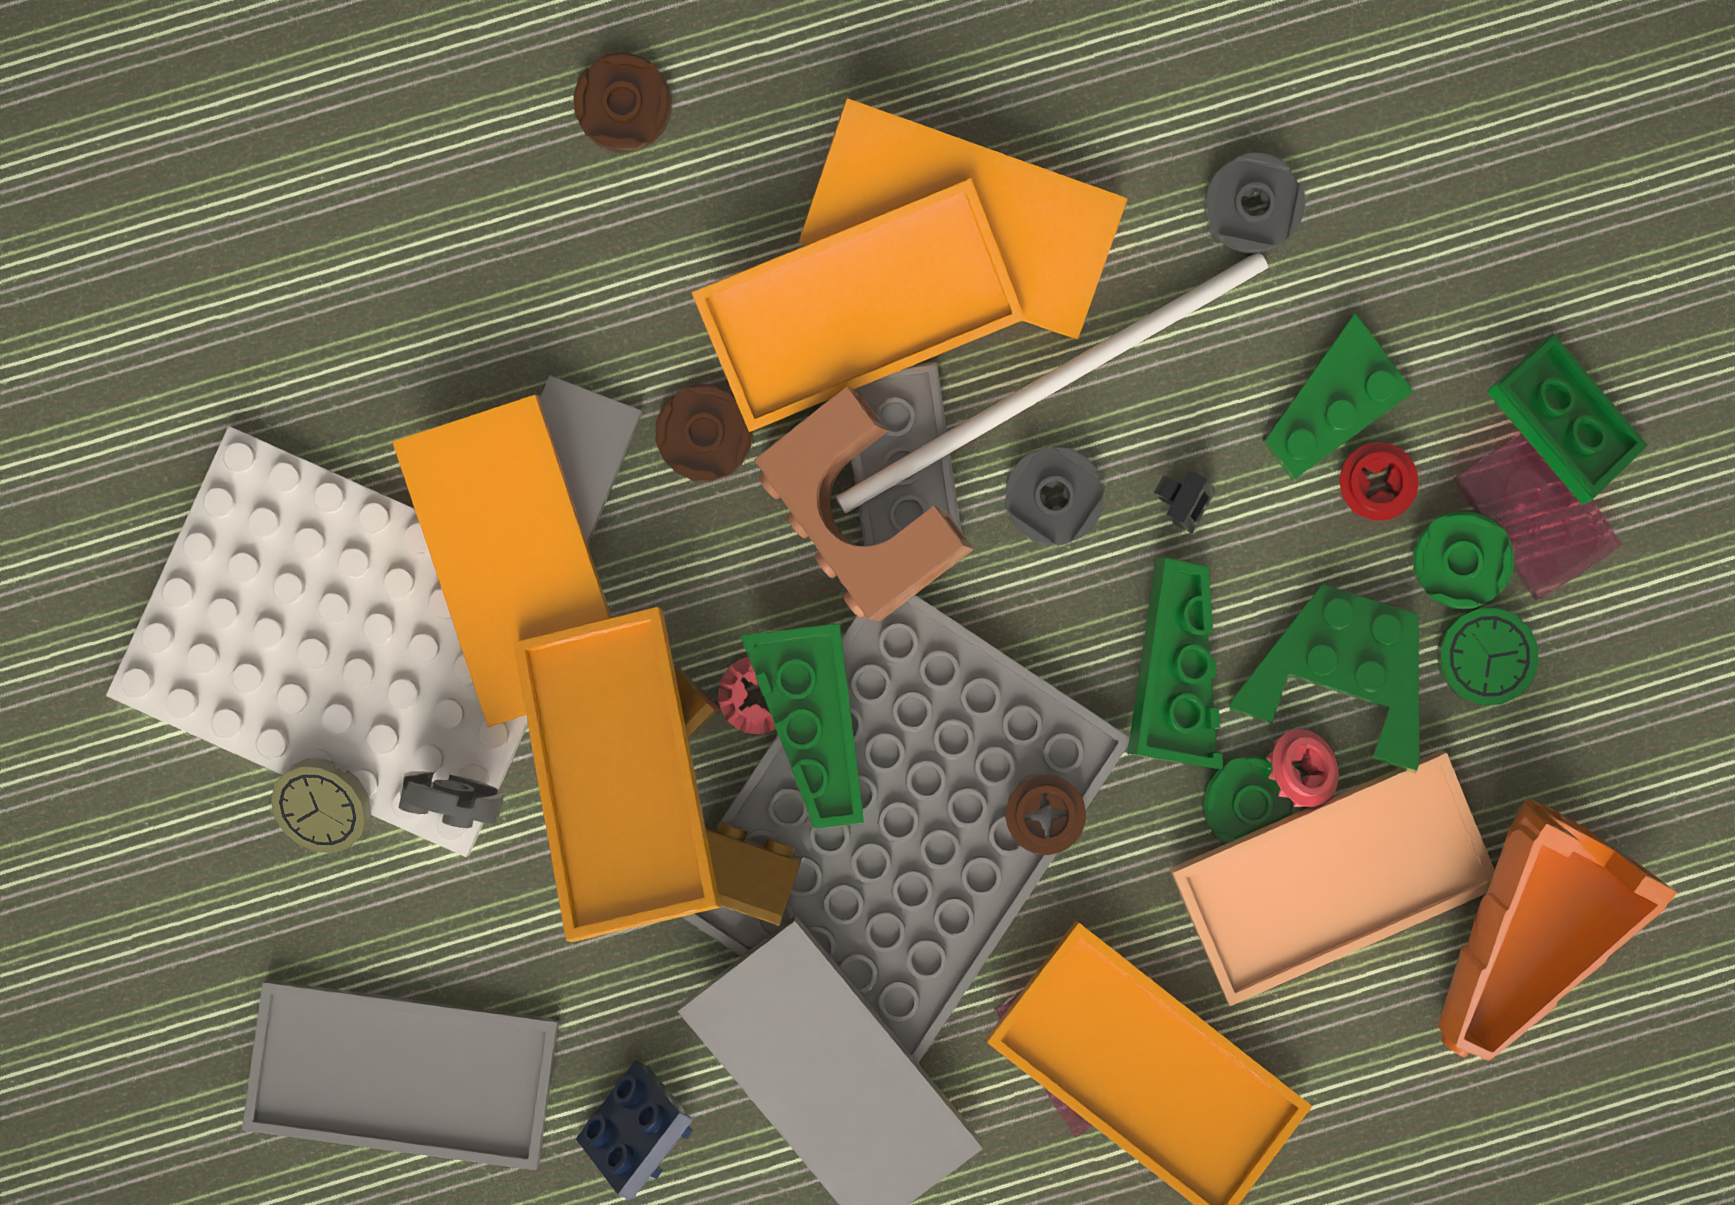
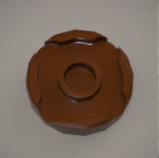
(622, 102)
(703, 433)

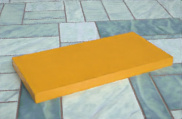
(1044, 223)
(859, 304)
(501, 540)
(615, 775)
(1147, 1071)

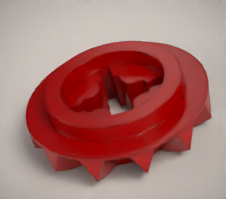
(1401, 480)

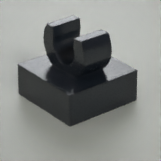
(1186, 500)

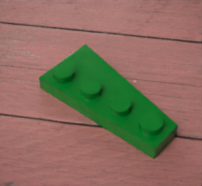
(1174, 691)
(810, 707)

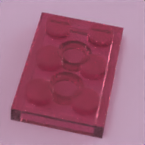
(1545, 522)

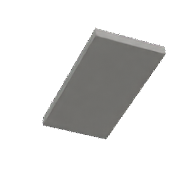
(829, 1072)
(400, 1074)

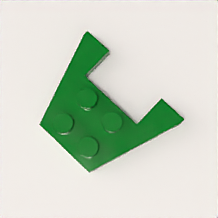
(1353, 650)

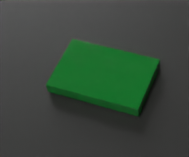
(1567, 418)

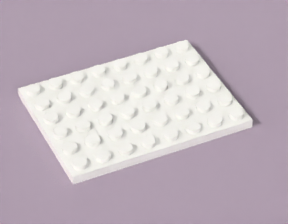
(313, 631)

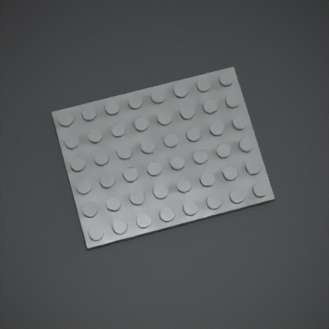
(932, 871)

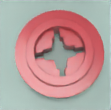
(732, 696)
(1315, 758)

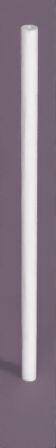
(1051, 382)

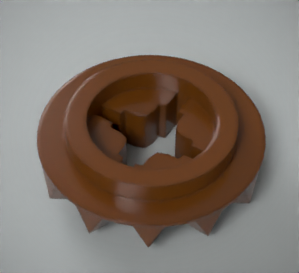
(1063, 830)

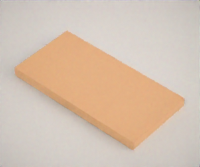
(1335, 877)

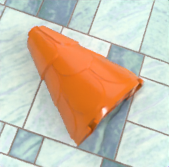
(1543, 928)

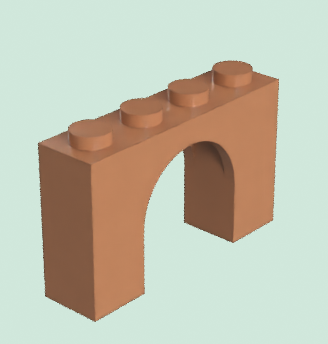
(802, 473)

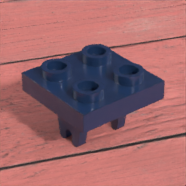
(634, 1130)

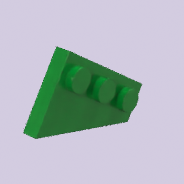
(1339, 399)

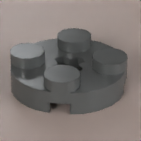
(1277, 187)
(1081, 491)
(458, 798)

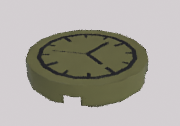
(320, 805)

